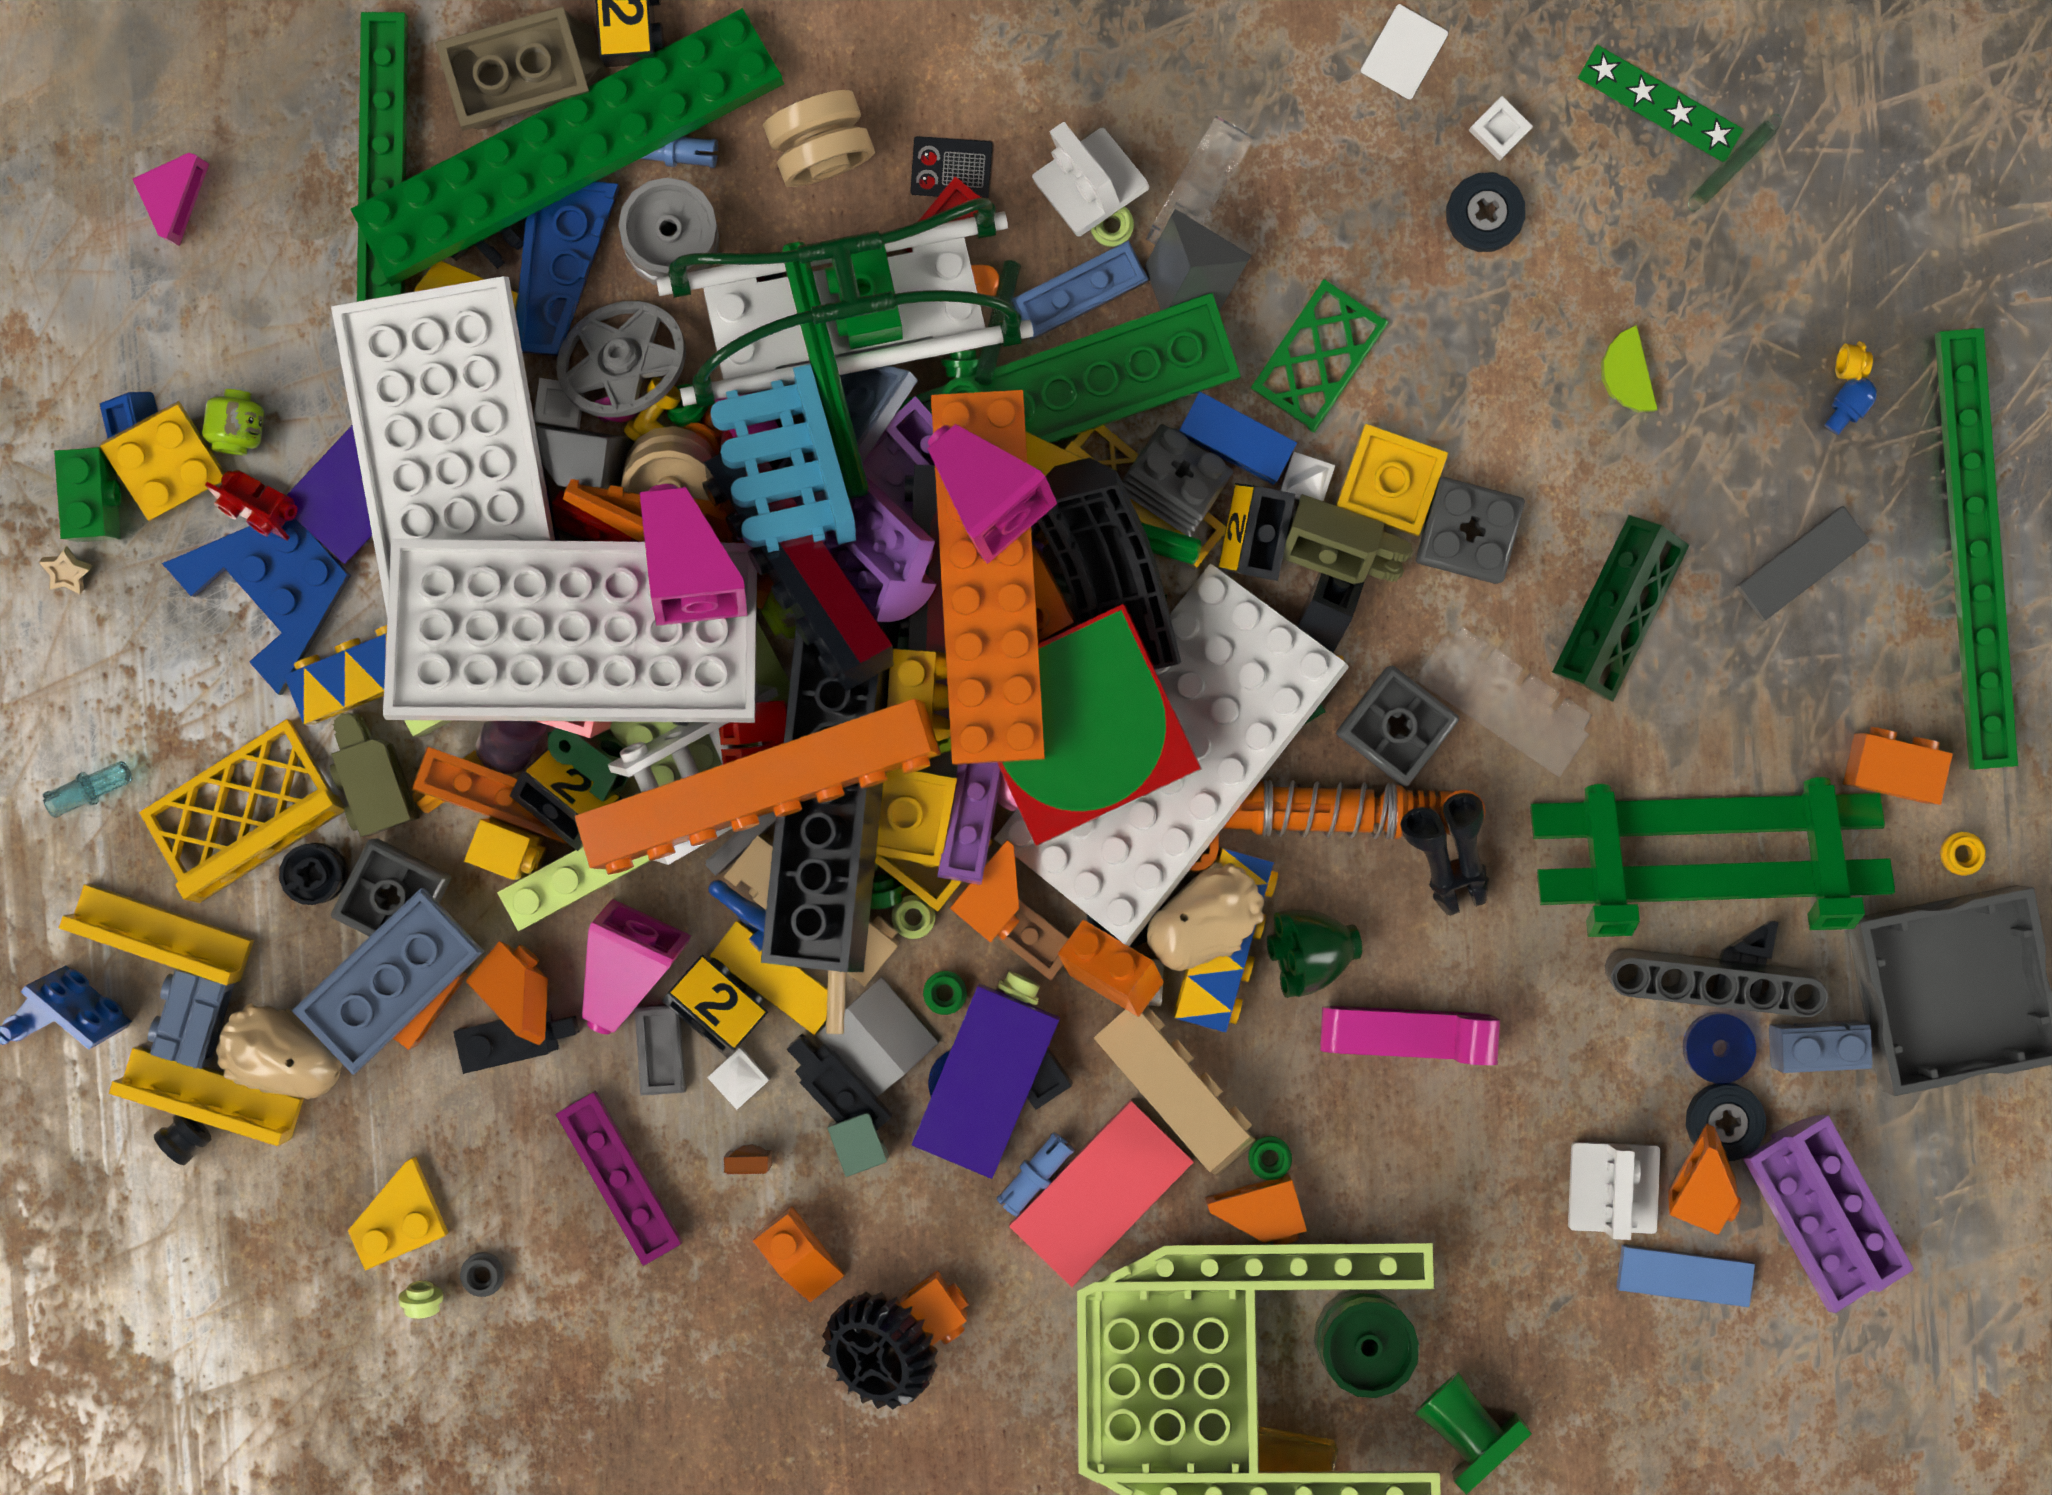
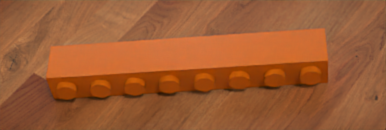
(758, 785)

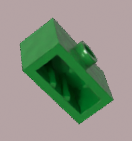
(872, 278)
(87, 496)

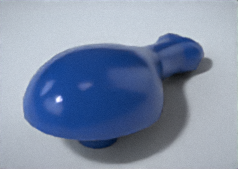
(747, 911)

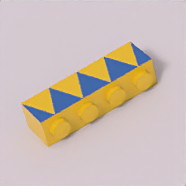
(339, 681)
(1211, 988)

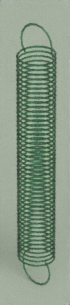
(1713, 184)

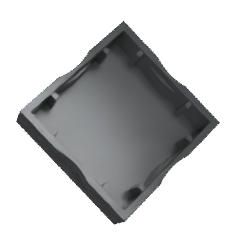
(1954, 989)

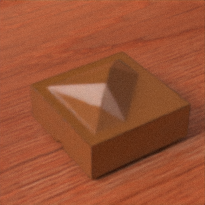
(748, 1160)

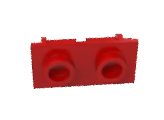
(264, 514)

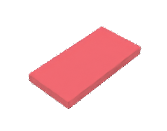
(1101, 1193)

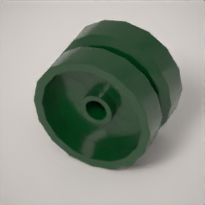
(1378, 1366)

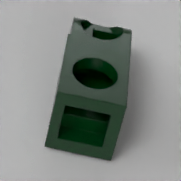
(590, 758)

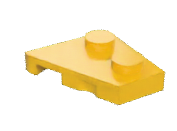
(398, 1218)

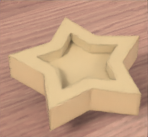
(65, 571)

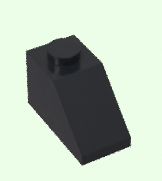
(1329, 609)

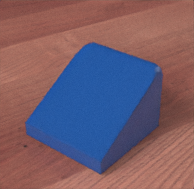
(126, 411)

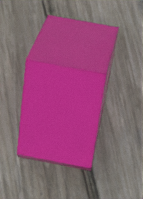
(171, 194)

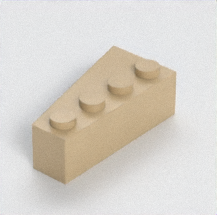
(754, 871)
(1175, 1089)

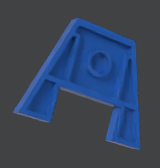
(288, 580)

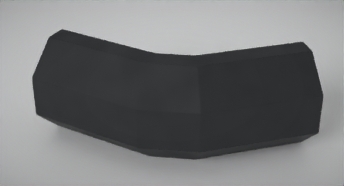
(1107, 553)

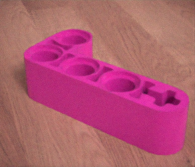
(1411, 1033)

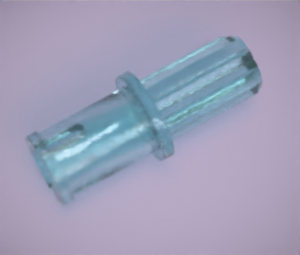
(86, 789)

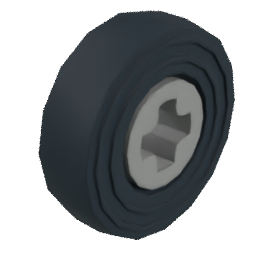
(1488, 189)
(1740, 1103)

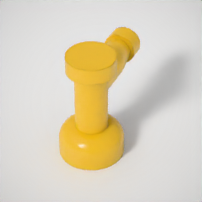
(647, 418)

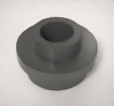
(473, 1283)

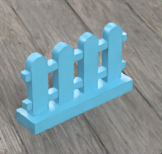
(788, 482)

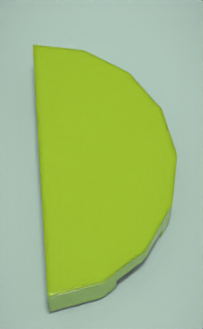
(1626, 372)

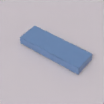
(1081, 289)
(1685, 1275)

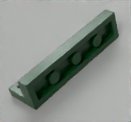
(1616, 603)

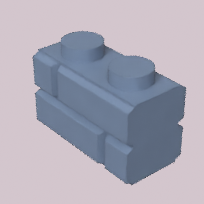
(189, 1019)
(1820, 1046)

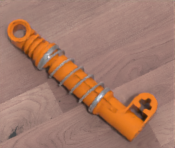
(1327, 811)

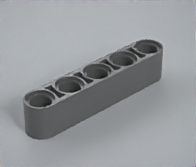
(1734, 994)

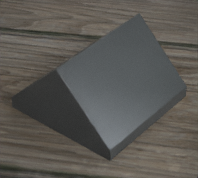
(1193, 263)

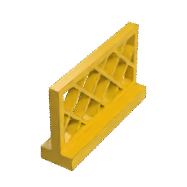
(261, 843)

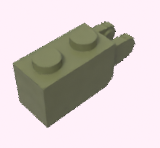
(1343, 543)
(370, 778)

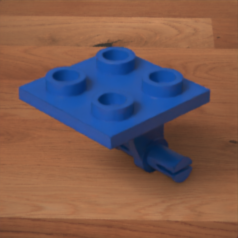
(71, 1003)

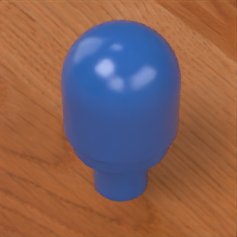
(1851, 403)

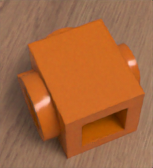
(940, 1307)

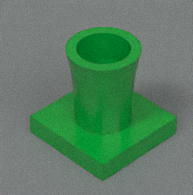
(1471, 1431)

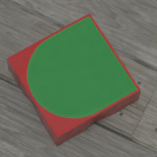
(1103, 729)

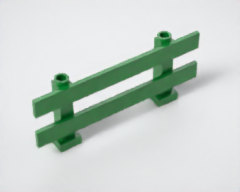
(1613, 886)

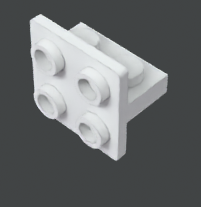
(1088, 178)
(1614, 1188)

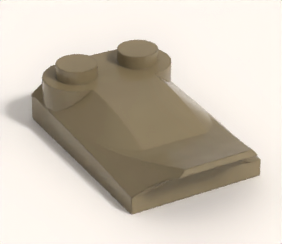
(519, 66)

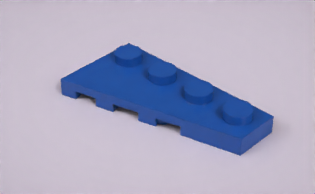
(557, 262)

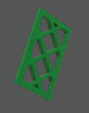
(1356, 354)

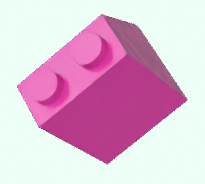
(686, 561)

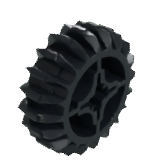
(879, 1350)

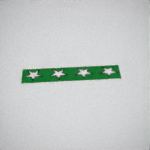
(1660, 103)

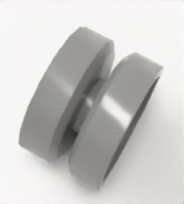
(657, 210)

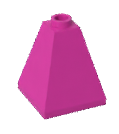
(989, 488)
(624, 963)

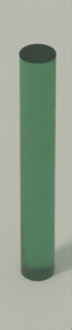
(1005, 291)

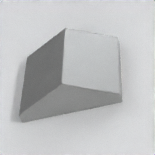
(880, 1037)

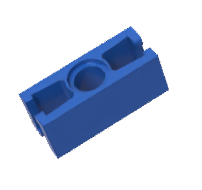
(1237, 438)

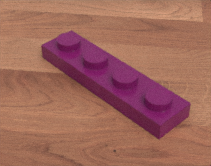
(619, 1178)

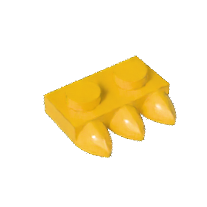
(915, 677)

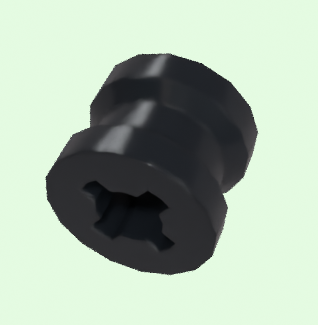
(182, 1139)

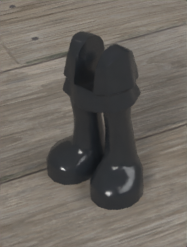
(1426, 832)

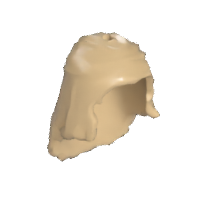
(1219, 912)
(259, 1050)

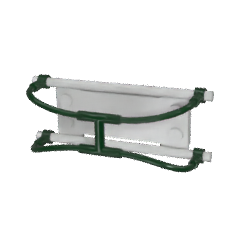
(761, 331)

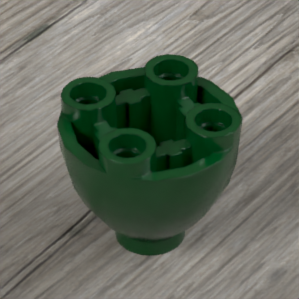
(1311, 950)

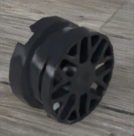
(313, 873)

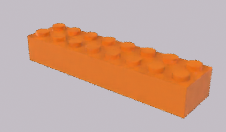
(988, 606)

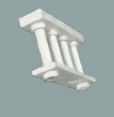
(639, 756)

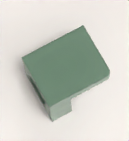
(857, 1144)

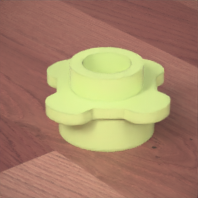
(1020, 988)

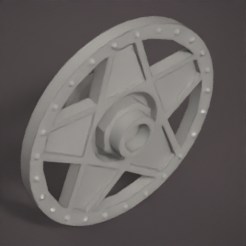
(621, 359)

